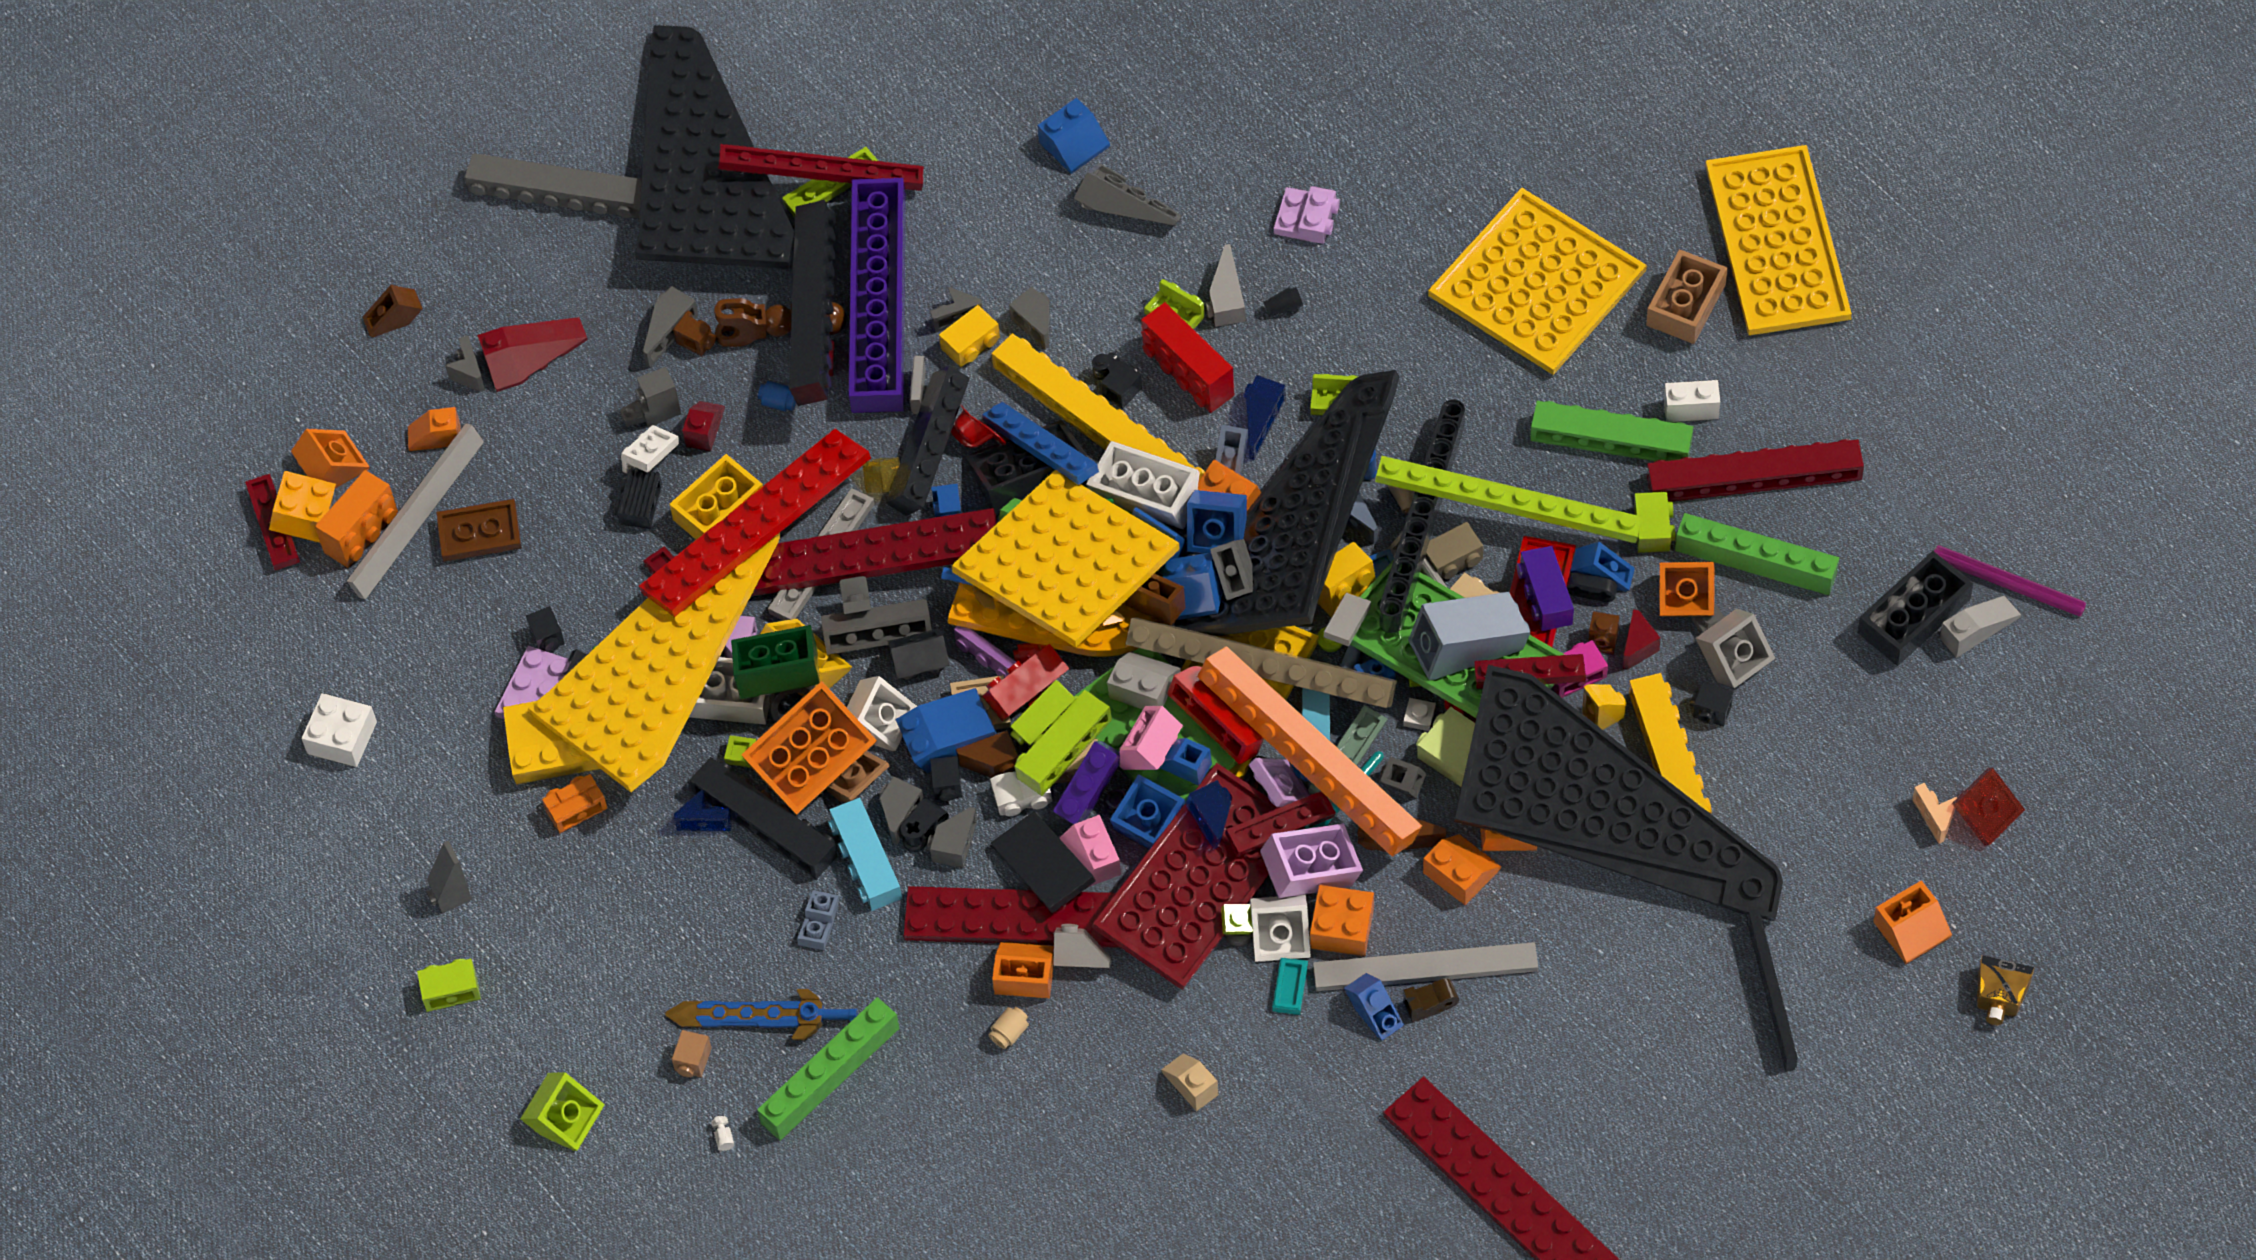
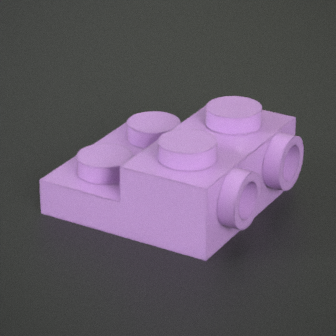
(1307, 214)

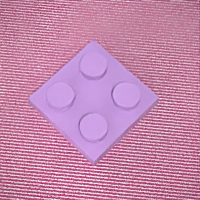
(1278, 781)

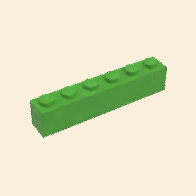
(1610, 432)
(1756, 554)
(828, 1068)

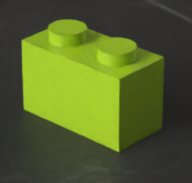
(1655, 527)
(448, 984)

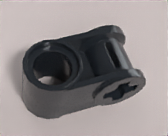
(922, 824)

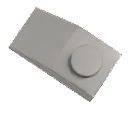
(1078, 948)

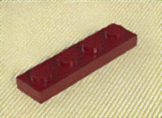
(279, 545)
(1546, 668)
(1291, 817)

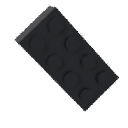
(1915, 608)

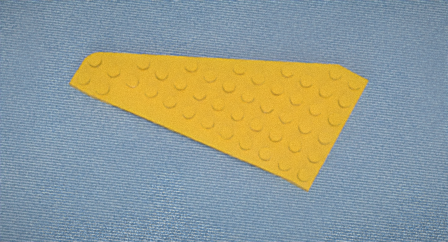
(645, 677)

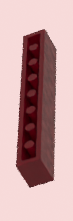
(1757, 470)

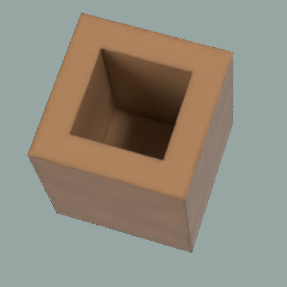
(691, 1054)

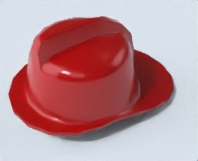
(971, 431)

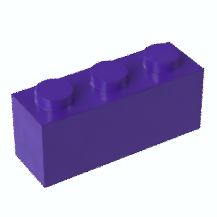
(1545, 588)
(1088, 783)

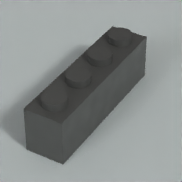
(874, 626)

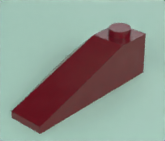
(522, 349)

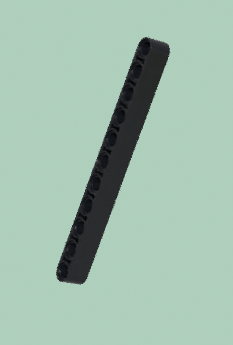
(1420, 521)

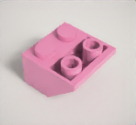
(1149, 739)

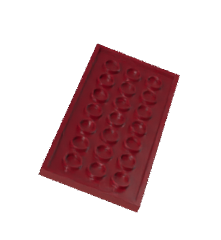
(1175, 895)

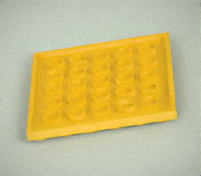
(1537, 281)
(1065, 558)

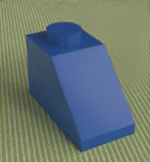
(1602, 562)

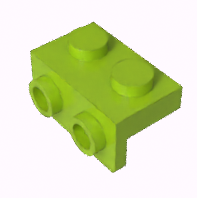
(1187, 306)
(1325, 390)

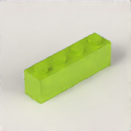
(1062, 742)

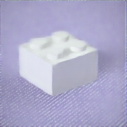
(339, 730)

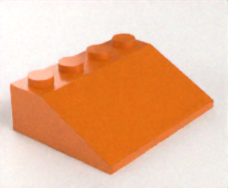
(809, 748)

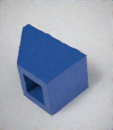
(1188, 760)
(1374, 1005)

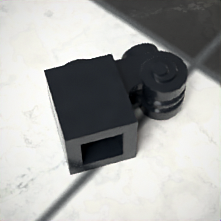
(1119, 381)

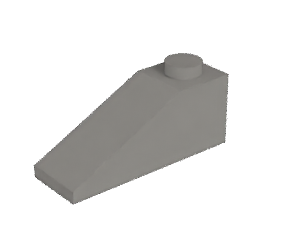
(1226, 298)
(1977, 624)

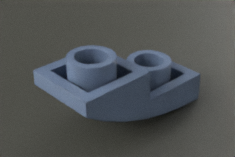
(818, 920)

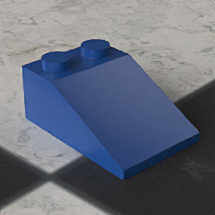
(944, 726)

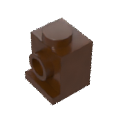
(694, 334)
(1604, 631)

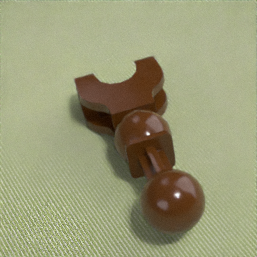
(752, 321)

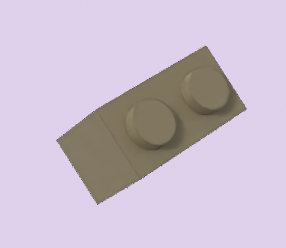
(1455, 551)

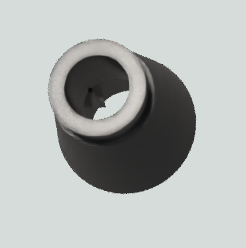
(1284, 301)

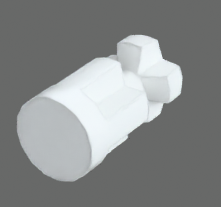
(723, 1134)

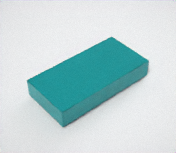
(1290, 986)

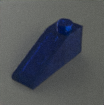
(1263, 404)

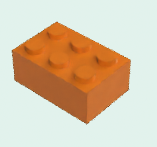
(356, 519)

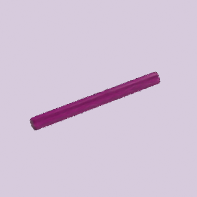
(2012, 581)

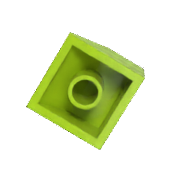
(562, 1110)

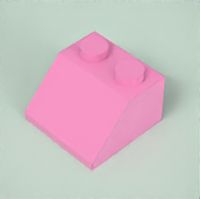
(1093, 848)

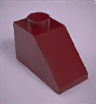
(702, 425)

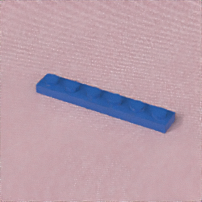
(1040, 443)

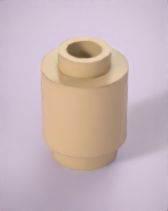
(1008, 1027)

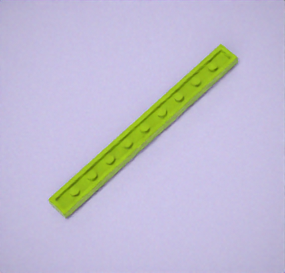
(1508, 499)

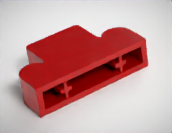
(1214, 715)

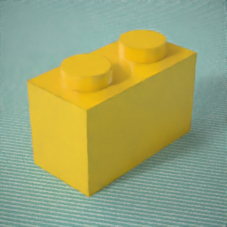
(969, 336)

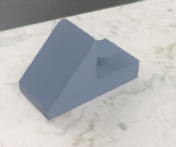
(1232, 447)

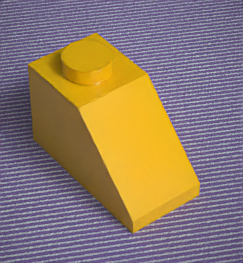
(1603, 705)

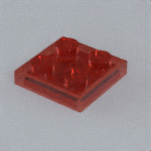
(1988, 806)

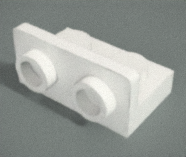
(648, 449)

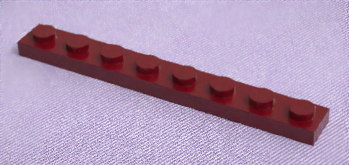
(816, 166)

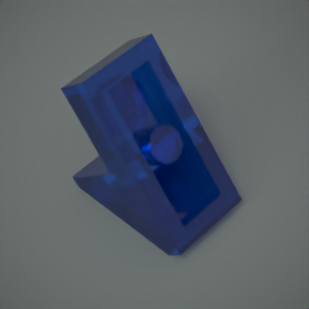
(695, 816)

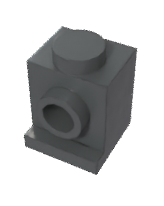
(1411, 782)

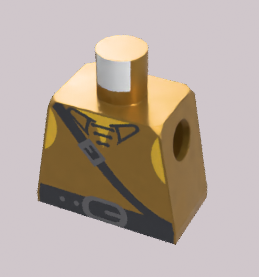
(2002, 987)

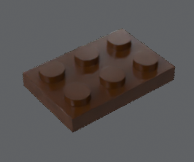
(479, 530)

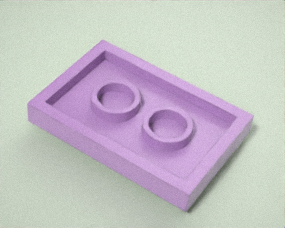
(532, 678)

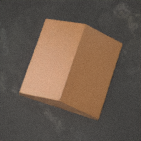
(857, 777)

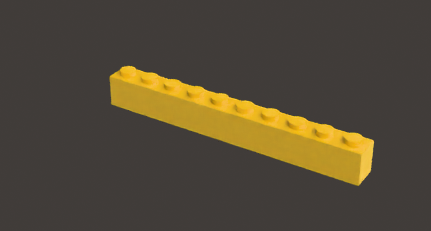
(1075, 401)

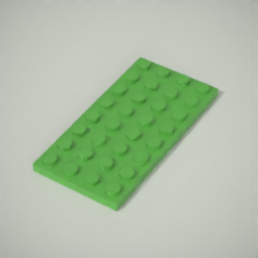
(1397, 653)

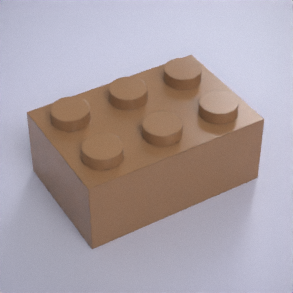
(1686, 296)

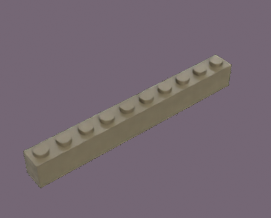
(1264, 662)

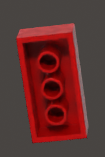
(1187, 358)

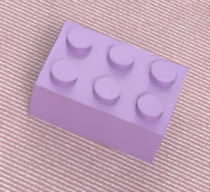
(1311, 858)

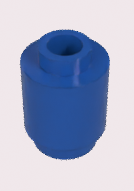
(776, 396)

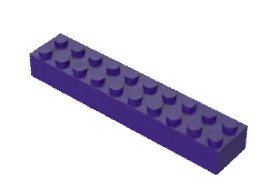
(877, 295)

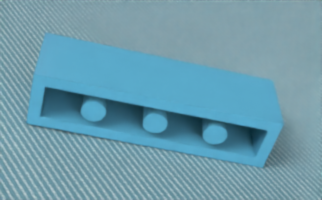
(865, 854)

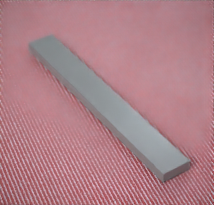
(415, 511)
(1428, 966)

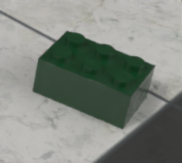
(775, 662)

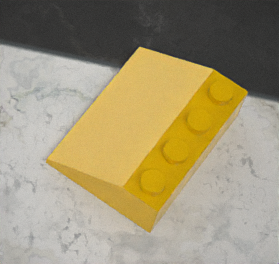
(536, 750)

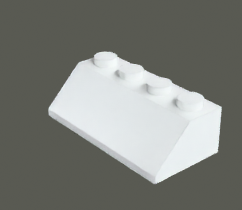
(1145, 482)

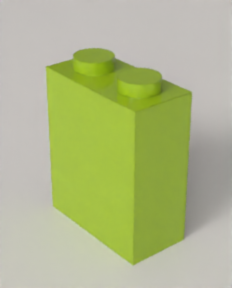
(1041, 713)

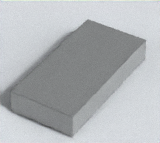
(917, 383)
(1347, 619)

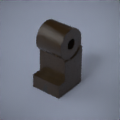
(1430, 999)

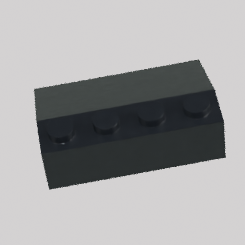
(1011, 471)

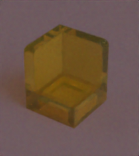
(880, 474)

